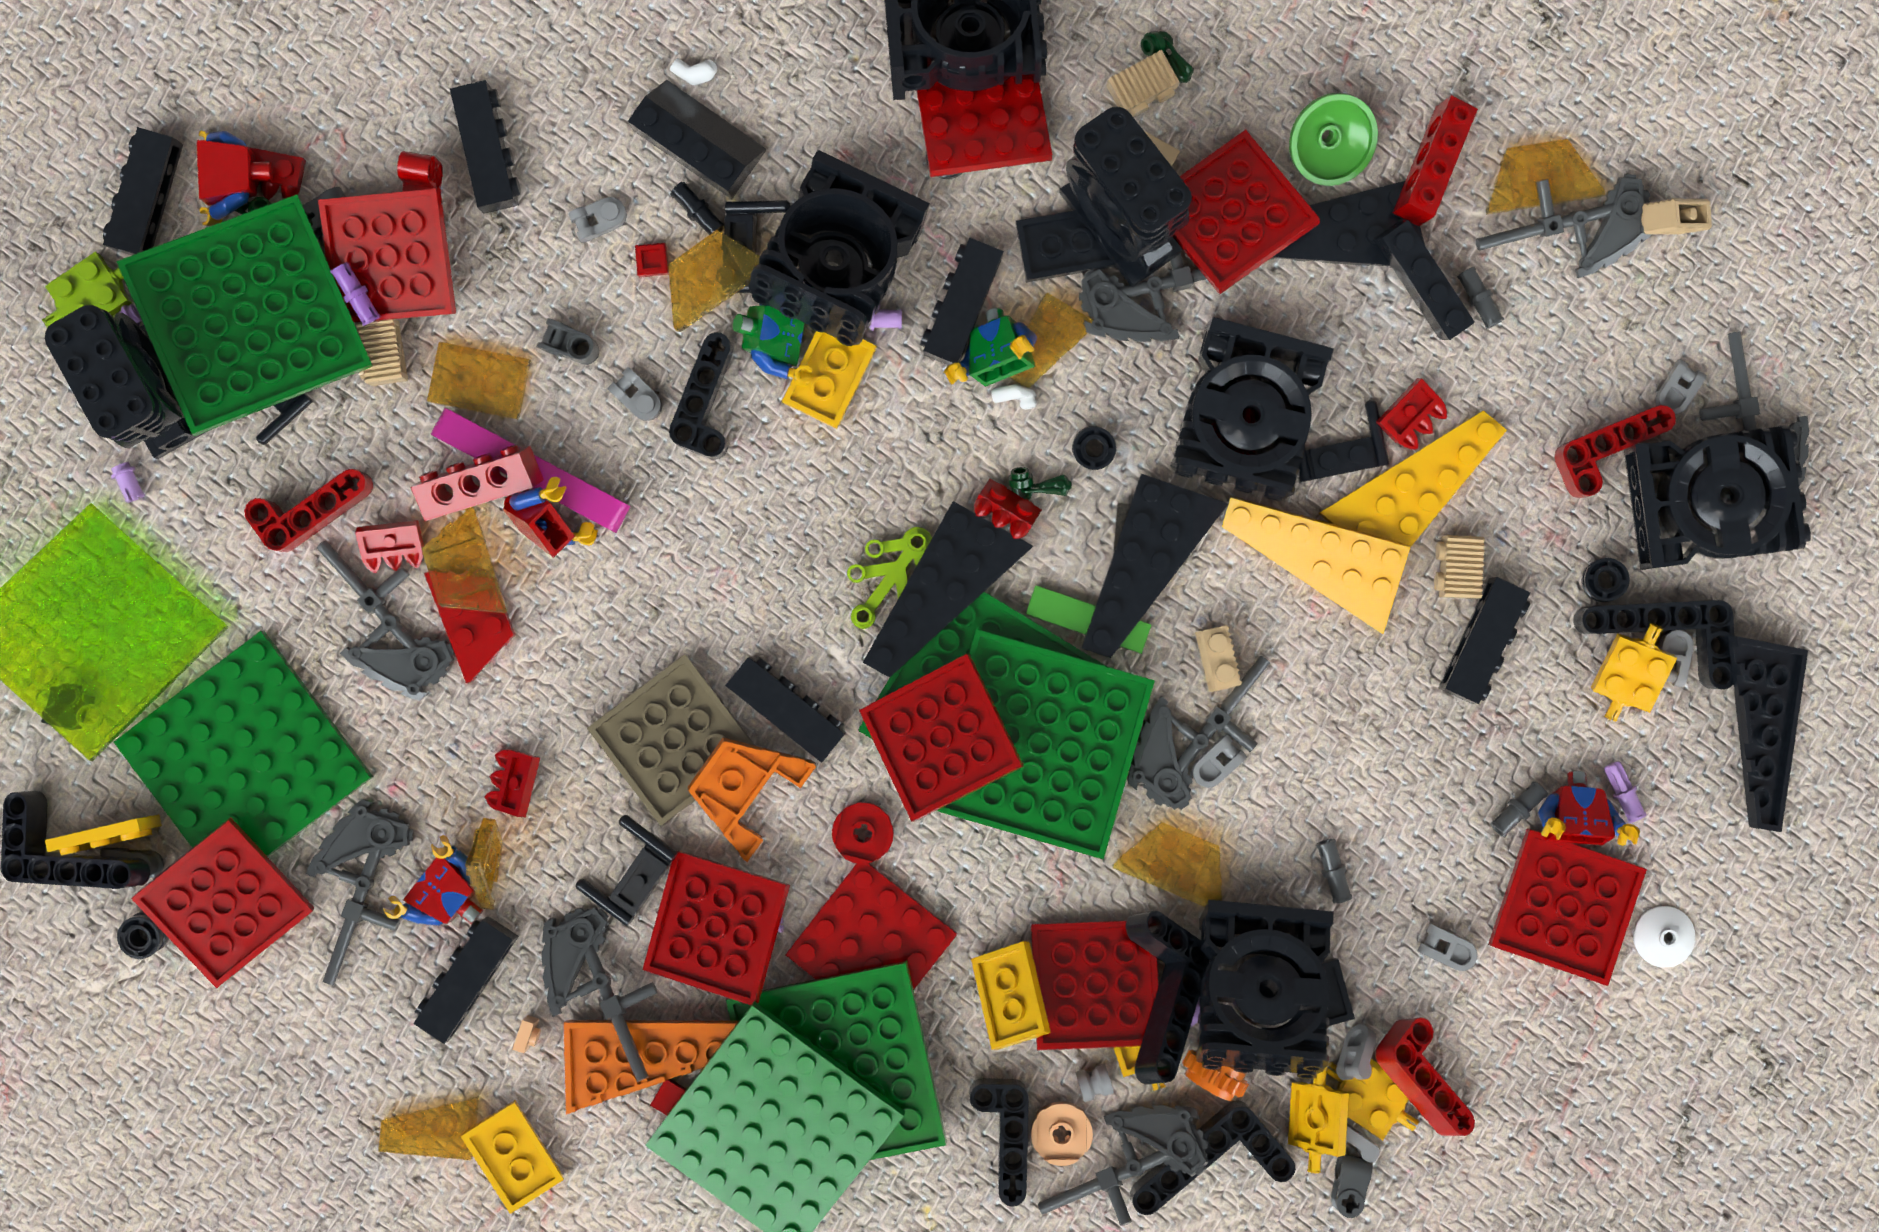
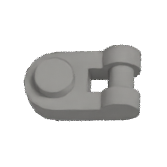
(608, 212)
(1674, 394)
(644, 403)
(1681, 645)
(1208, 769)
(1457, 954)
(1357, 1053)
(1362, 1144)

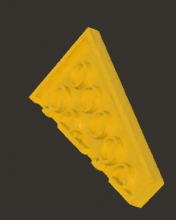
(1414, 491)
(1339, 562)

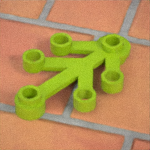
(893, 571)

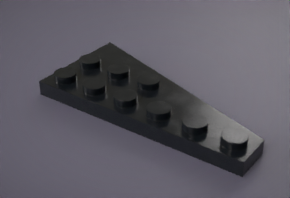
(1349, 229)
(1153, 544)
(952, 573)
(1767, 702)

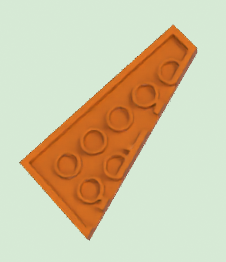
(600, 1069)

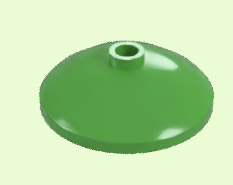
(1348, 145)

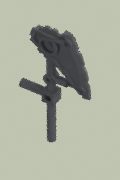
(1616, 236)
(1121, 317)
(1748, 407)
(399, 669)
(1156, 758)
(354, 836)
(564, 955)
(1162, 1128)

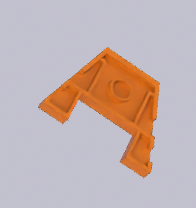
(733, 780)

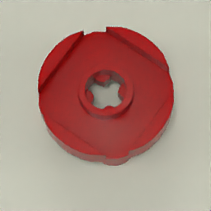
(872, 847)

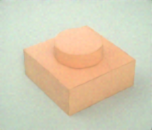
(527, 1034)

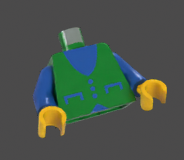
(772, 341)
(995, 351)

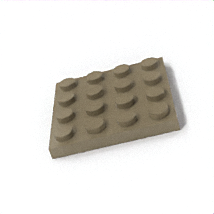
(666, 736)

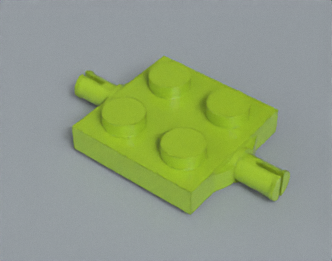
(87, 284)

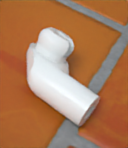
(694, 74)
(1017, 392)

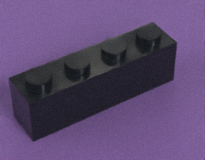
(485, 147)
(142, 192)
(1424, 280)
(962, 302)
(1485, 640)
(785, 708)
(465, 979)

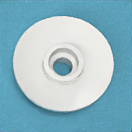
(1650, 933)

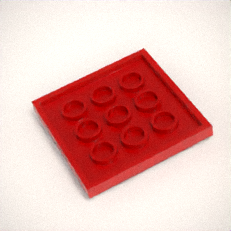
(984, 127)
(1240, 212)
(394, 250)
(941, 737)
(223, 902)
(1567, 907)
(870, 926)
(716, 927)
(1093, 985)

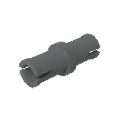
(1480, 297)
(1519, 809)
(1334, 871)

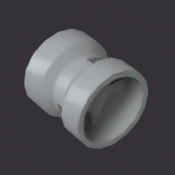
(1094, 1082)

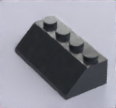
(696, 137)

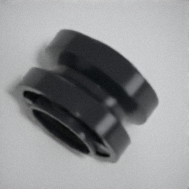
(1108, 448)
(1615, 569)
(133, 944)

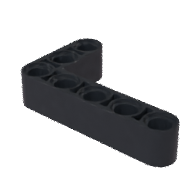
(1668, 619)
(26, 858)
(1175, 997)
(1232, 1134)

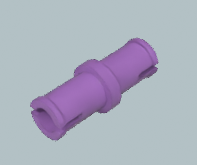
(355, 294)

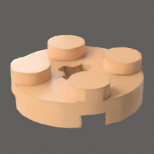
(1074, 1145)

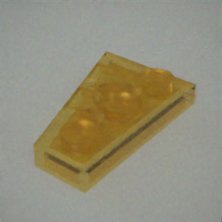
(1057, 332)
(431, 1131)

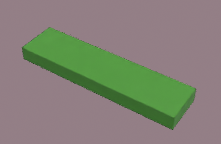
(1077, 615)

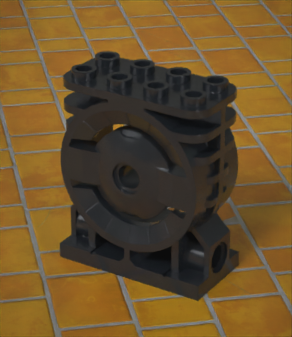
(959, 57)
(1126, 194)
(837, 221)
(118, 379)
(1198, 446)
(1777, 531)
(1296, 947)

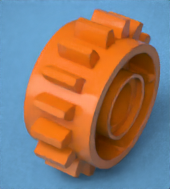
(1220, 1082)

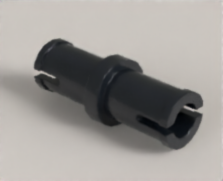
(696, 208)

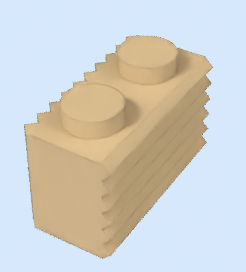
(1143, 84)
(1676, 216)
(385, 350)
(1460, 567)
(1218, 658)

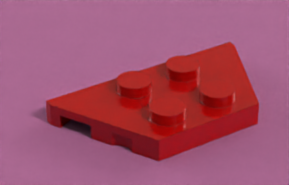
(474, 635)

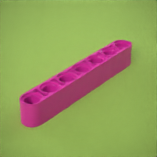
(578, 495)

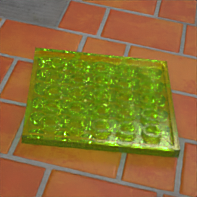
(97, 631)

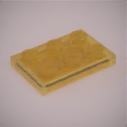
(478, 380)

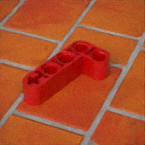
(419, 171)
(1615, 442)
(314, 505)
(1403, 1062)

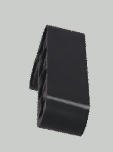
(708, 393)
(1007, 1141)

